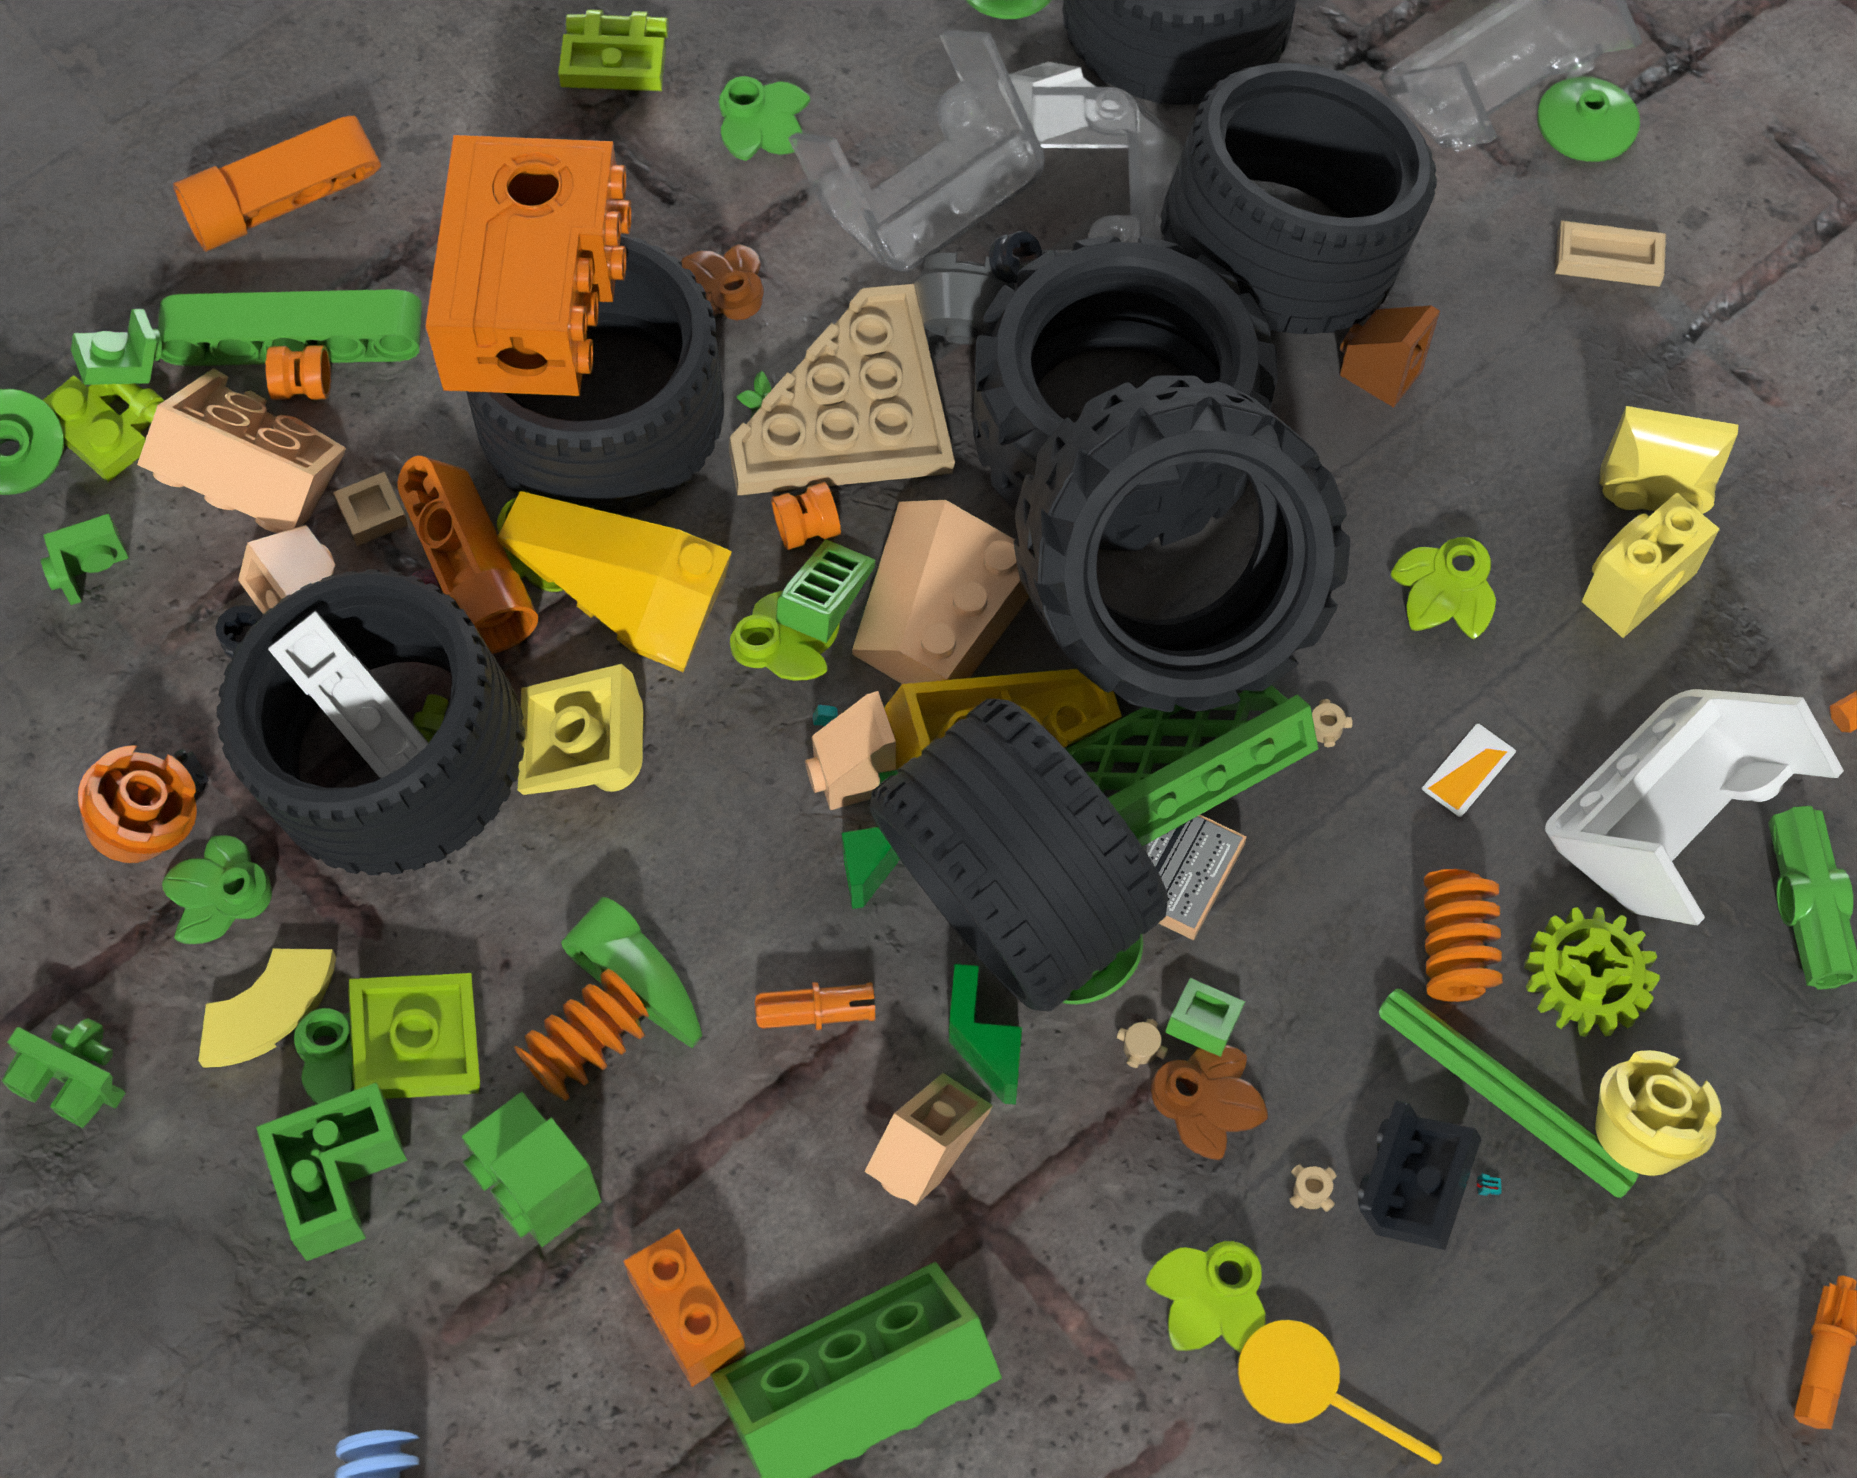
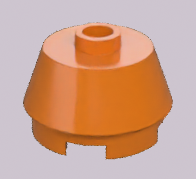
(136, 804)

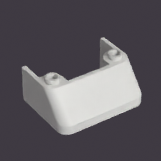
(1674, 781)

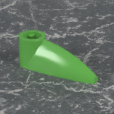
(614, 941)

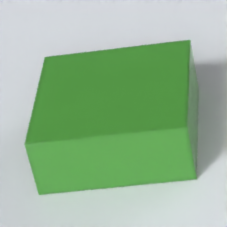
(1205, 1017)

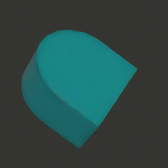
(824, 714)

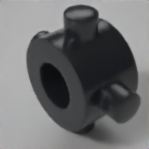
(194, 768)

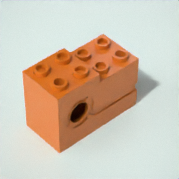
(525, 262)

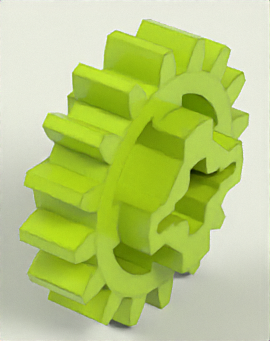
(1615, 965)

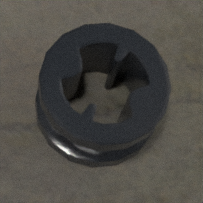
(1001, 259)
(232, 624)

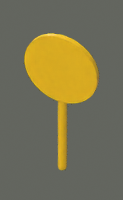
(1294, 1376)

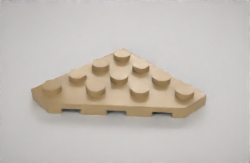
(853, 407)

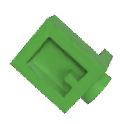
(118, 356)
(81, 549)

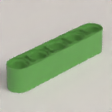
(244, 325)

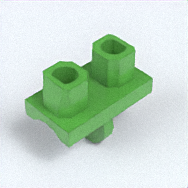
(85, 1084)

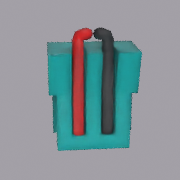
(1488, 1185)

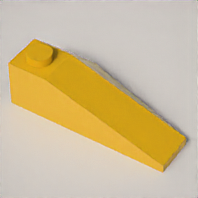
(629, 573)
(1059, 700)

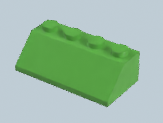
(857, 1376)

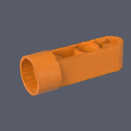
(275, 181)
(466, 551)

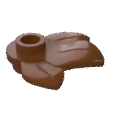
(729, 280)
(1217, 1101)

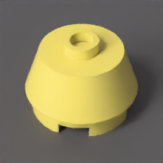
(1655, 1114)

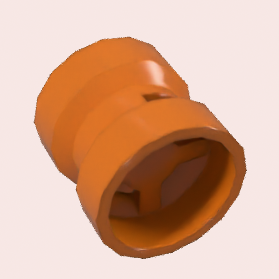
(298, 372)
(806, 515)

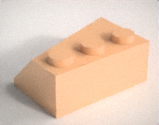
(240, 453)
(938, 594)

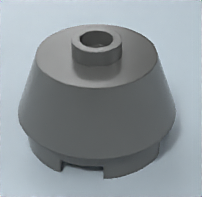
(956, 296)

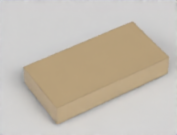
(1610, 253)

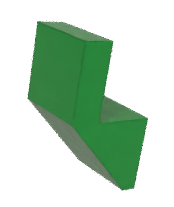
(867, 859)
(987, 1048)

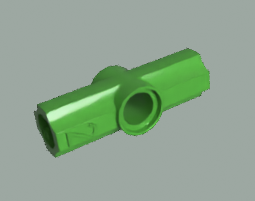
(1814, 897)

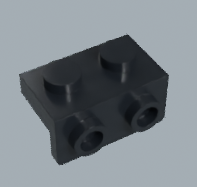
(1417, 1177)

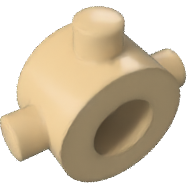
(1329, 722)
(1142, 1043)
(1313, 1187)

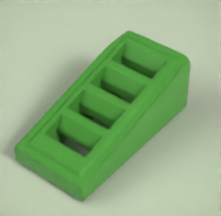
(813, 617)

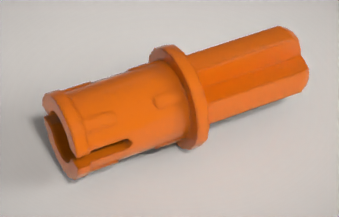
(814, 1006)

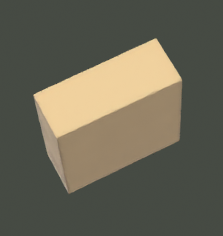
(370, 508)

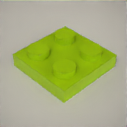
(414, 1035)

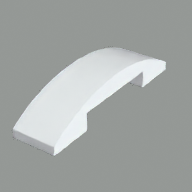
(349, 695)

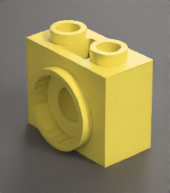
(1648, 563)

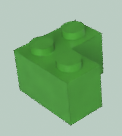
(317, 1156)
(533, 1170)

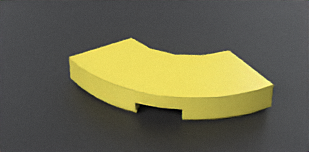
(268, 1010)

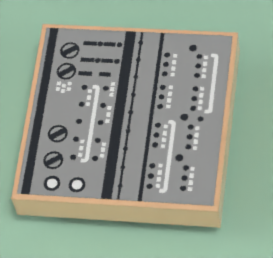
(1194, 868)

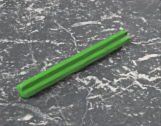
(1506, 1091)

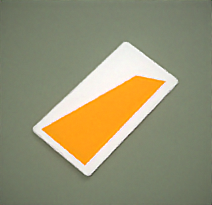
(1468, 770)

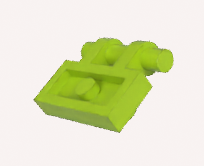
(613, 51)
(95, 430)

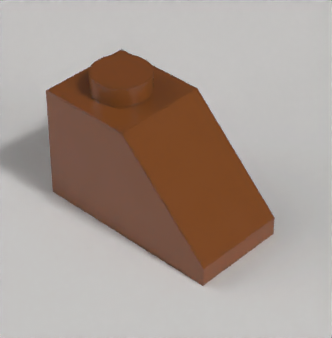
(1389, 350)

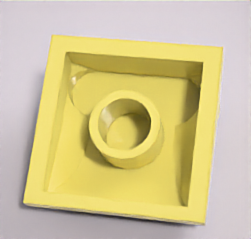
(1665, 455)
(582, 732)

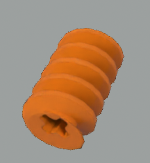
(1459, 935)
(584, 1035)

